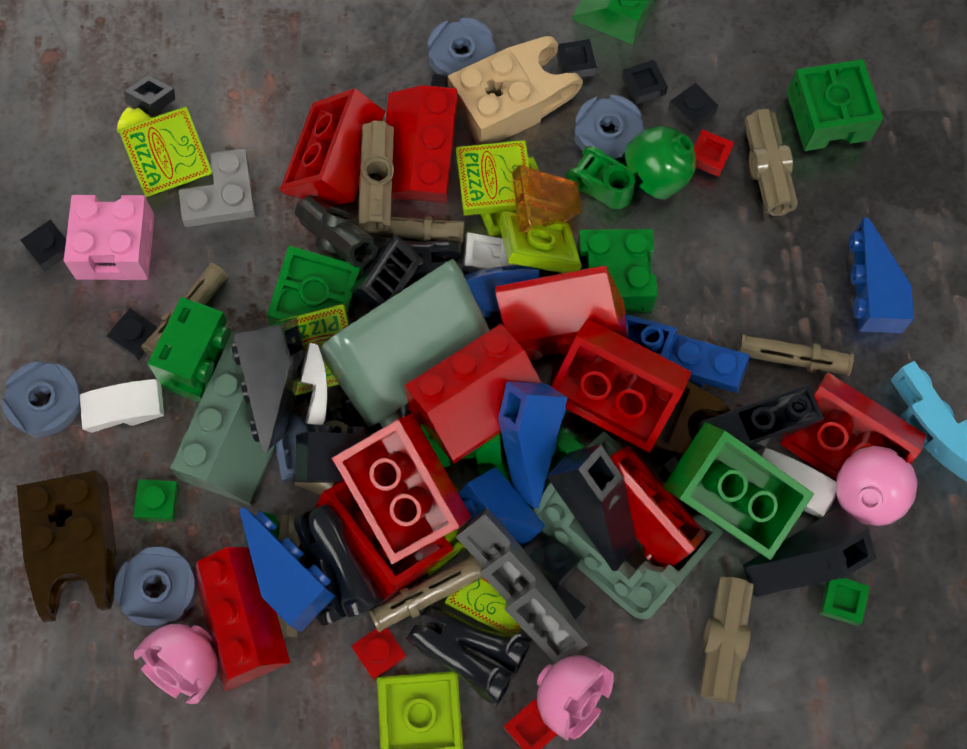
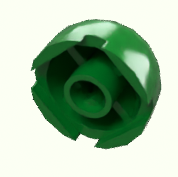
(662, 160)

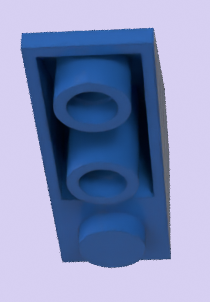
(882, 288)
(529, 431)
(283, 579)

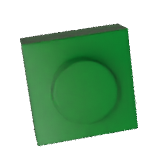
(156, 500)
(844, 601)

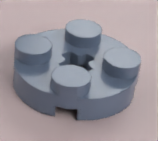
(458, 34)
(604, 112)
(21, 395)
(142, 570)

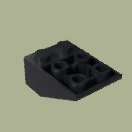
(271, 369)

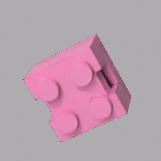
(109, 238)

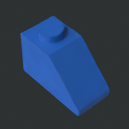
(497, 494)

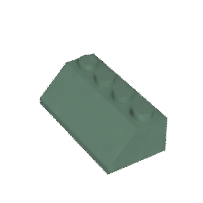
(219, 443)

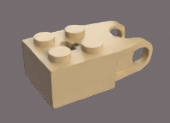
(511, 90)

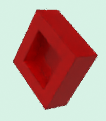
(712, 152)
(378, 652)
(529, 729)

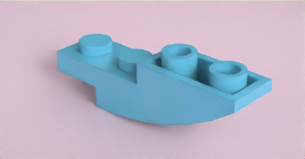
(934, 417)

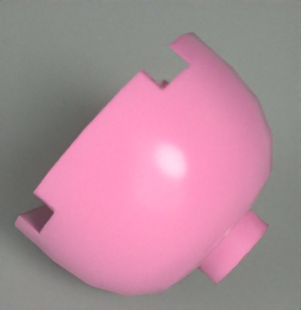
(876, 486)
(179, 660)
(570, 694)

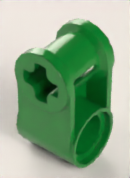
(597, 175)

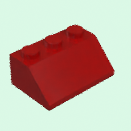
(422, 142)
(330, 149)
(552, 309)
(620, 384)
(464, 393)
(850, 425)
(402, 488)
(657, 516)
(367, 549)
(238, 618)

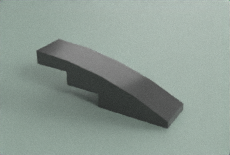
(523, 586)

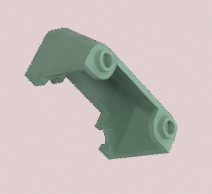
(403, 341)
(637, 583)

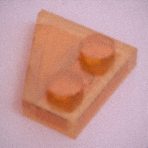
(544, 198)

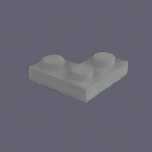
(225, 199)

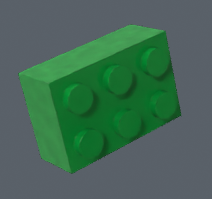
(738, 490)

